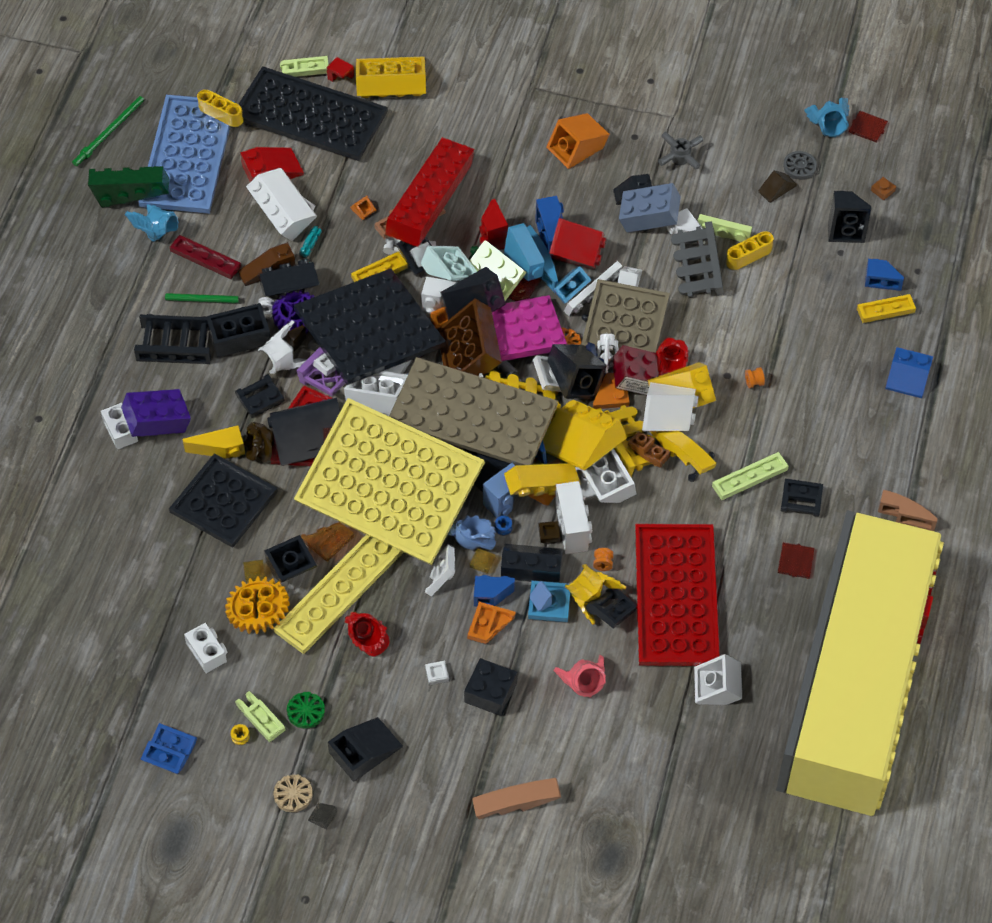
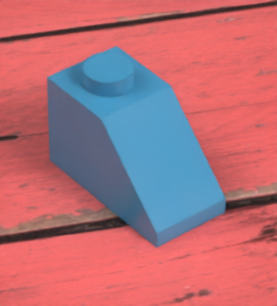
(571, 284)

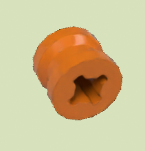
(754, 377)
(603, 559)

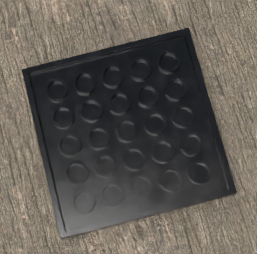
(369, 326)

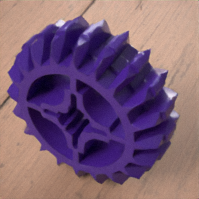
(286, 305)

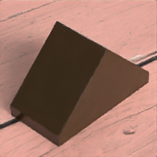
(776, 186)

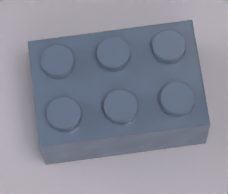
(649, 207)

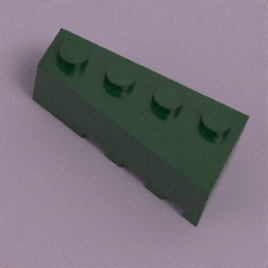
(127, 184)

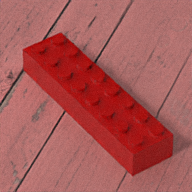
(429, 192)

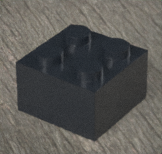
(490, 687)

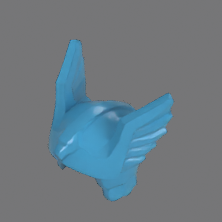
(831, 117)
(156, 222)

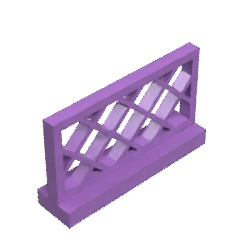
(308, 371)

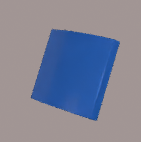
(169, 748)

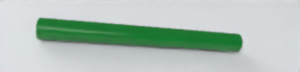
(201, 298)

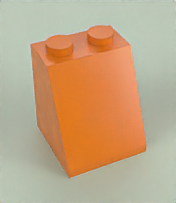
(576, 139)

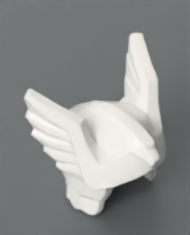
(281, 352)

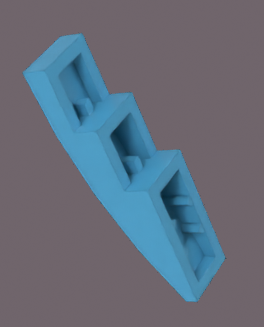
(549, 273)

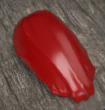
(671, 356)

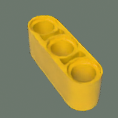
(220, 108)
(749, 250)

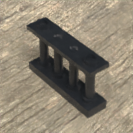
(173, 354)

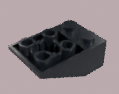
(363, 747)

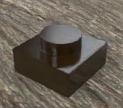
(549, 532)

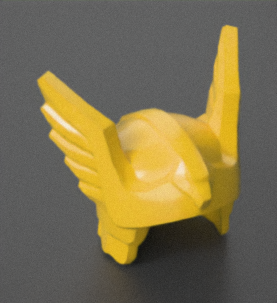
(589, 586)

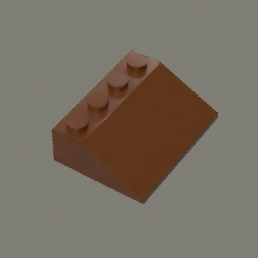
(471, 340)

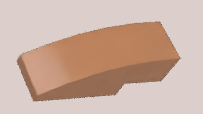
(906, 511)

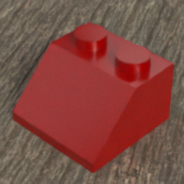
(493, 226)

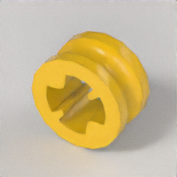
(240, 728)

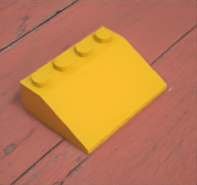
(390, 76)
(582, 434)

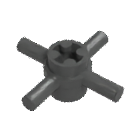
(680, 151)

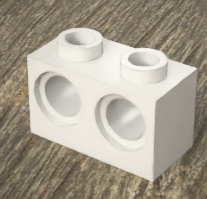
(117, 427)
(202, 649)

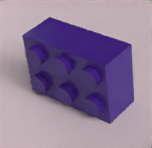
(155, 412)

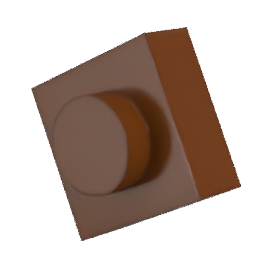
(883, 188)

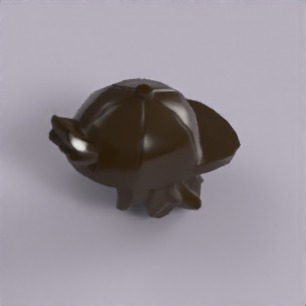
(259, 442)

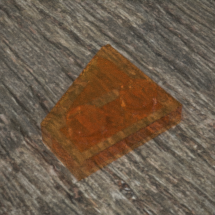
(328, 540)

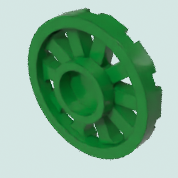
(305, 710)

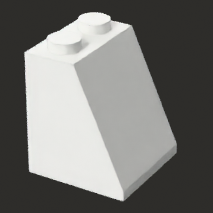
(669, 408)

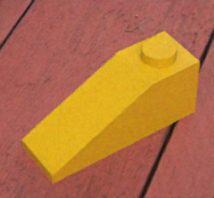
(223, 442)

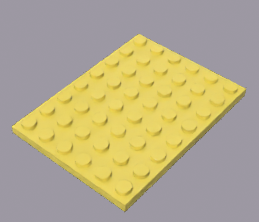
(389, 481)

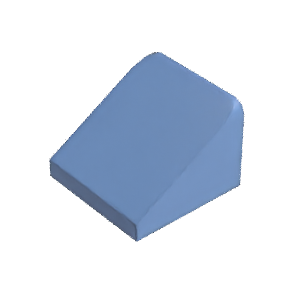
(541, 597)

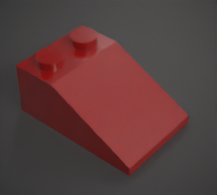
(265, 159)

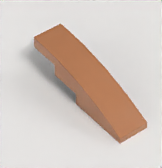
(516, 797)

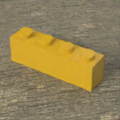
(539, 478)

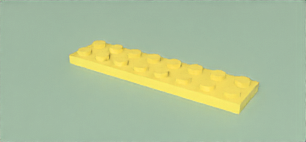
(336, 593)

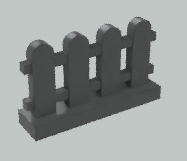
(700, 252)

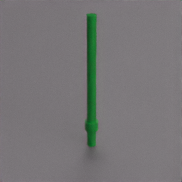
(87, 151)

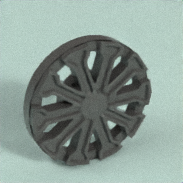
(800, 165)

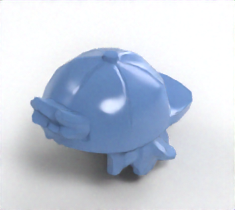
(474, 533)

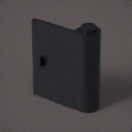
(300, 429)

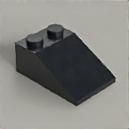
(481, 285)

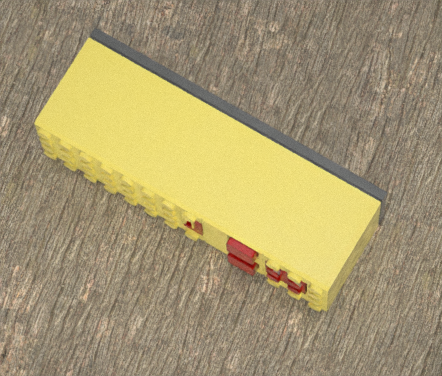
(861, 664)

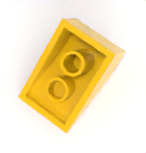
(693, 376)

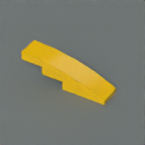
(685, 449)

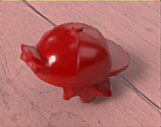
(367, 633)

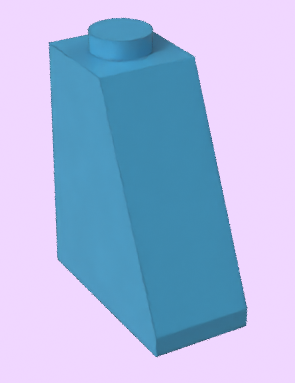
(524, 252)

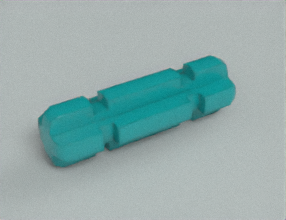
(310, 241)

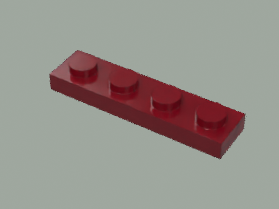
(205, 257)

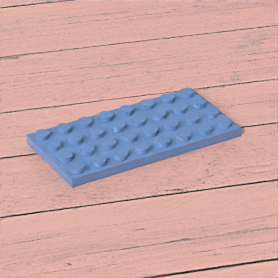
(191, 152)

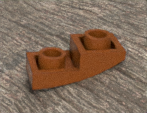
(645, 447)

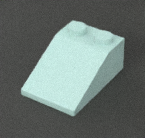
(447, 263)

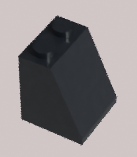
(576, 370)

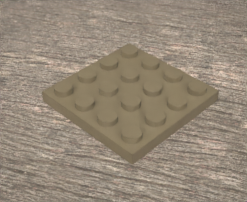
(627, 312)

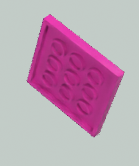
(527, 328)

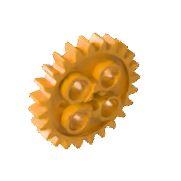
(270, 607)

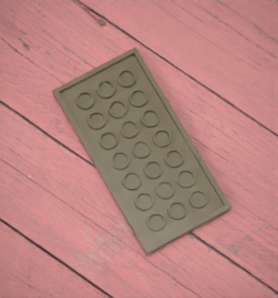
(474, 412)

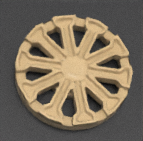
(293, 793)

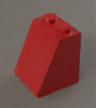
(577, 244)

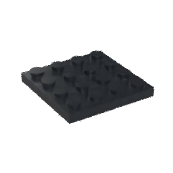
(223, 500)

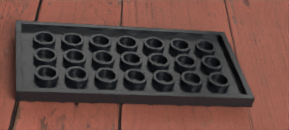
(311, 113)

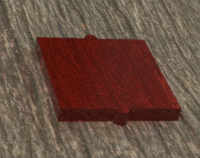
(868, 126)
(796, 560)

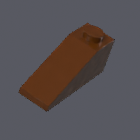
(272, 257)

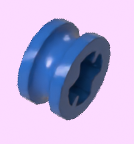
(498, 523)

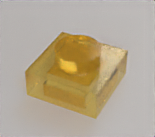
(482, 561)
(253, 569)

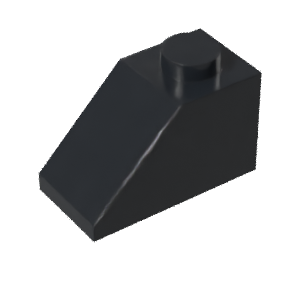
(631, 183)

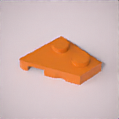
(489, 622)

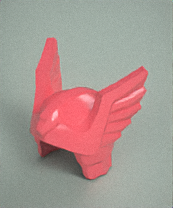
(585, 677)

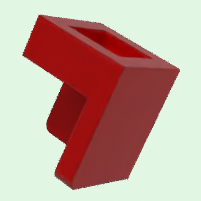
(339, 68)

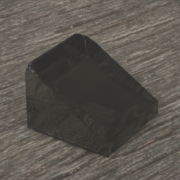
(323, 815)

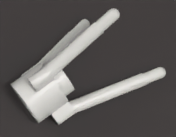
(607, 342)

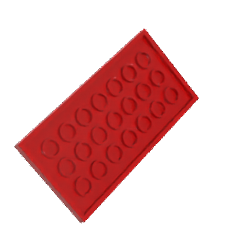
(676, 594)

